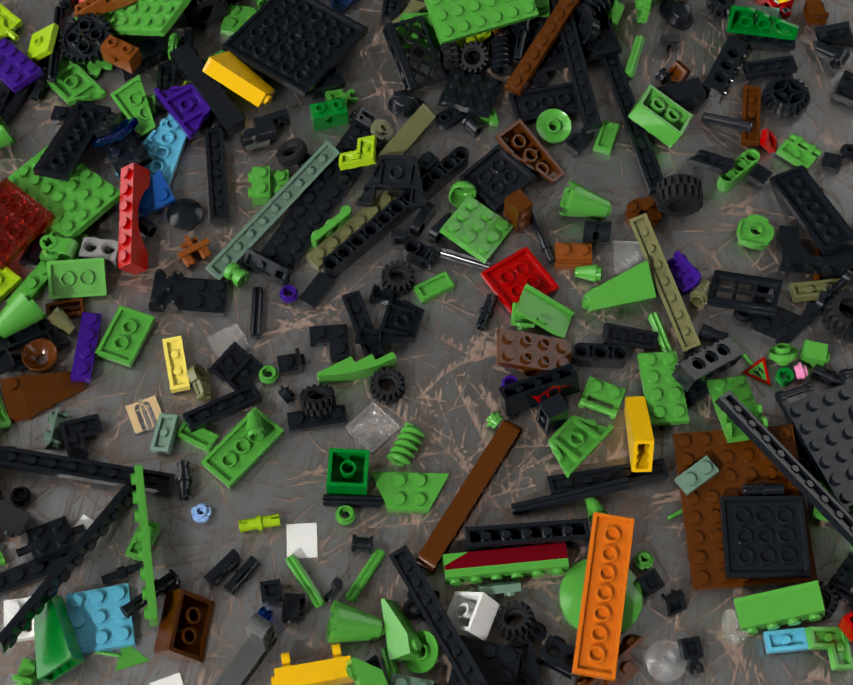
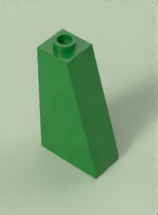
(55, 642)

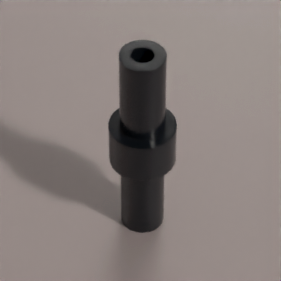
(121, 572)

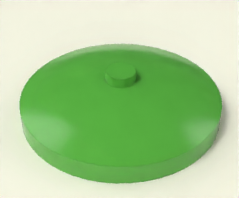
(571, 595)

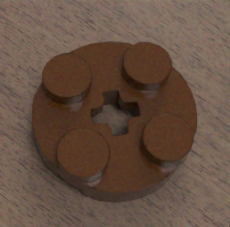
(643, 205)

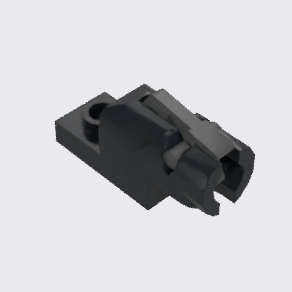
(264, 130)

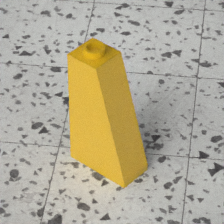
(239, 78)
(639, 434)

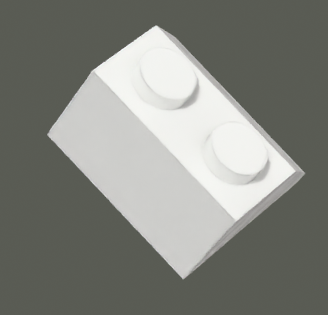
(472, 613)

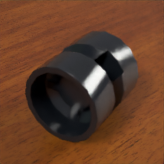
(597, 231)

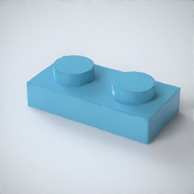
(785, 640)

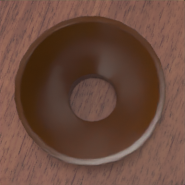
(36, 349)

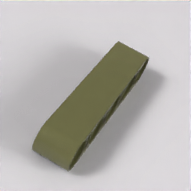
(408, 132)

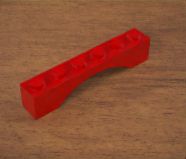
(131, 250)

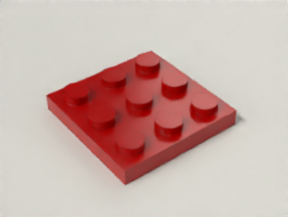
(513, 273)

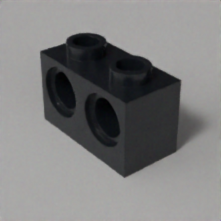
(557, 663)

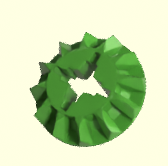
(173, 43)

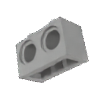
(101, 249)

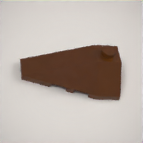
(526, 148)

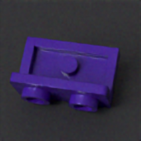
(684, 273)

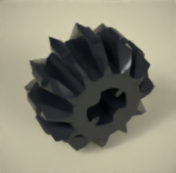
(720, 10)

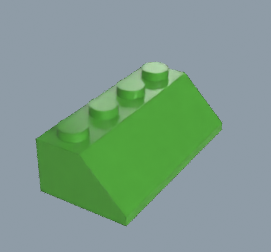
(780, 607)

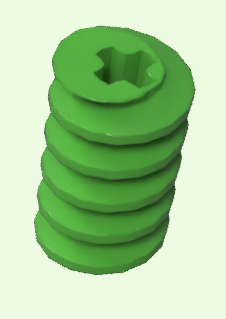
(405, 444)

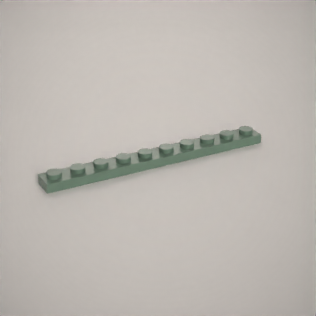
(272, 209)

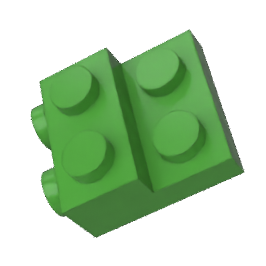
(265, 183)

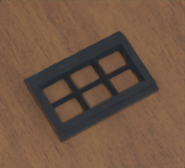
(755, 281)

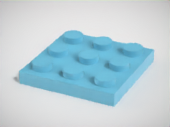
(98, 618)

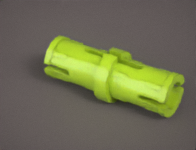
(259, 522)

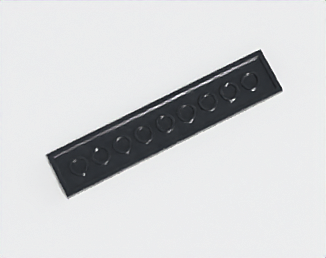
(315, 205)

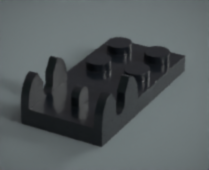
(188, 295)

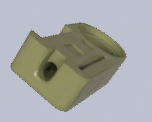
(201, 383)

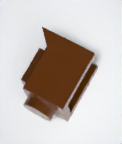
(815, 13)

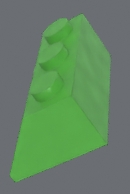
(660, 116)

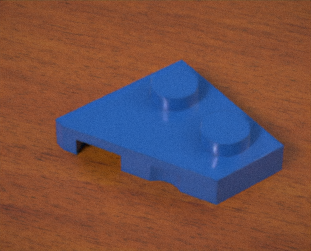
(156, 195)

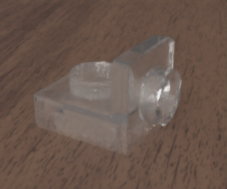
(730, 624)

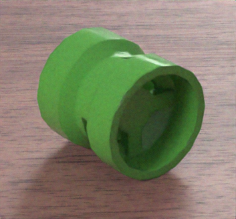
(236, 274)

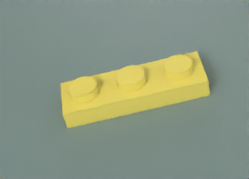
(176, 364)

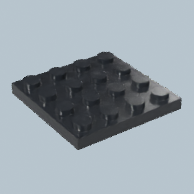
(764, 537)

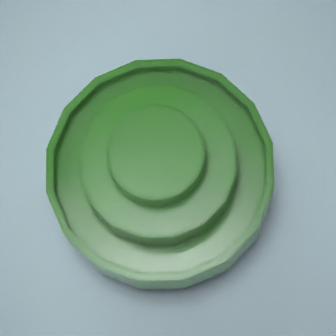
(783, 354)

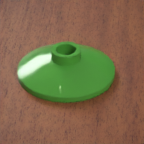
(555, 118)
(427, 661)

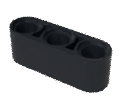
(608, 351)

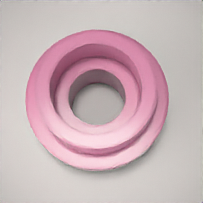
(800, 371)

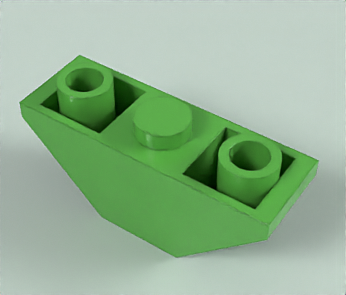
(364, 673)

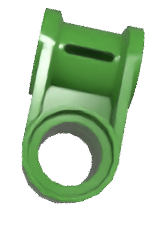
(60, 247)

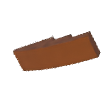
(100, 6)

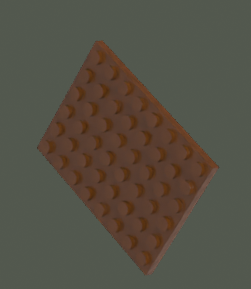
(737, 465)

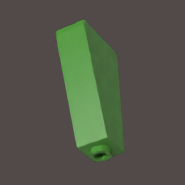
(625, 289)

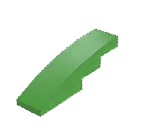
(349, 370)

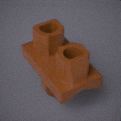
(201, 247)

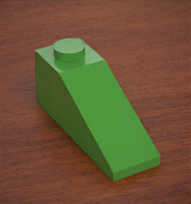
(401, 637)

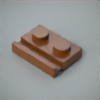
(570, 255)

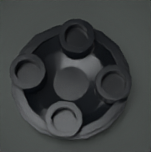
(184, 214)

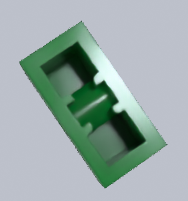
(329, 114)

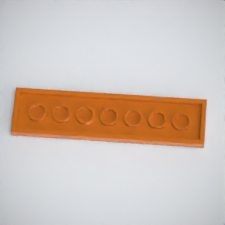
(603, 597)

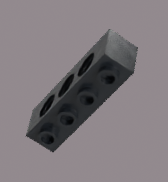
(724, 68)
(707, 363)

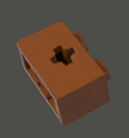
(121, 54)

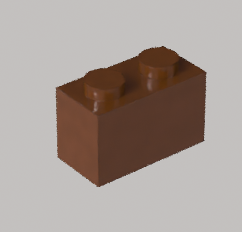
(518, 210)

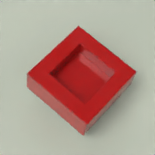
(768, 141)

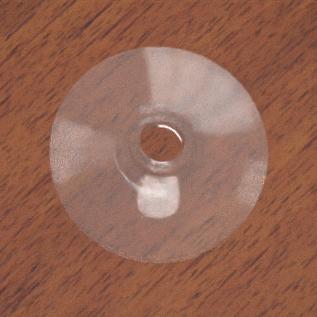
(661, 669)

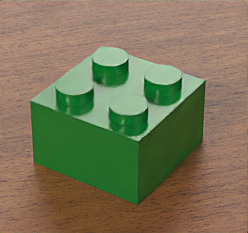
(348, 471)

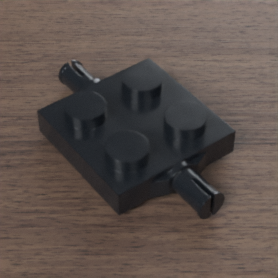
(50, 540)

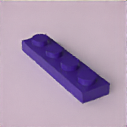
(86, 347)

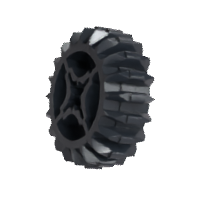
(786, 96)

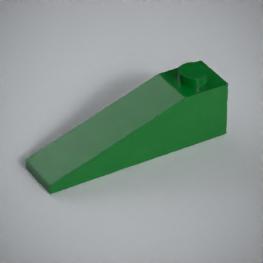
(757, 23)

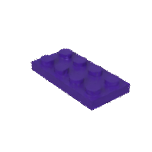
(16, 68)

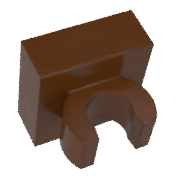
(679, 71)

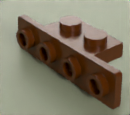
(626, 665)

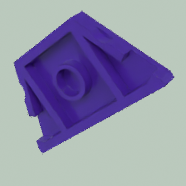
(185, 107)

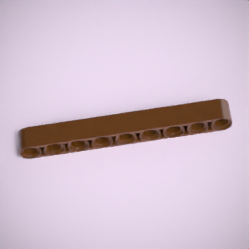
(468, 496)

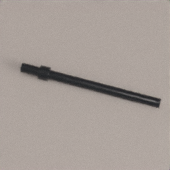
(544, 245)

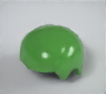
(459, 192)

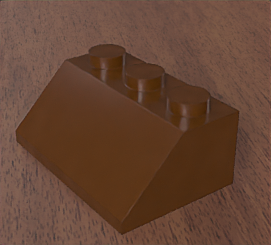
(184, 626)

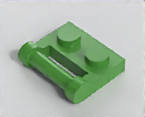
(604, 393)

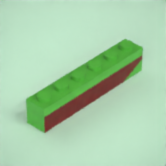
(505, 563)

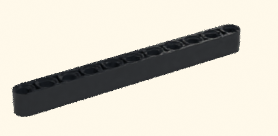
(457, 162)

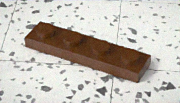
(751, 112)

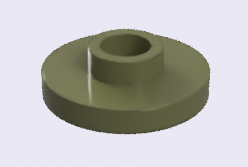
(381, 129)

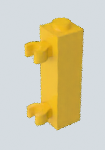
(313, 673)

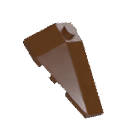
(34, 393)

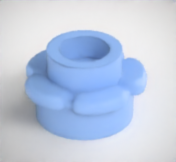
(201, 518)

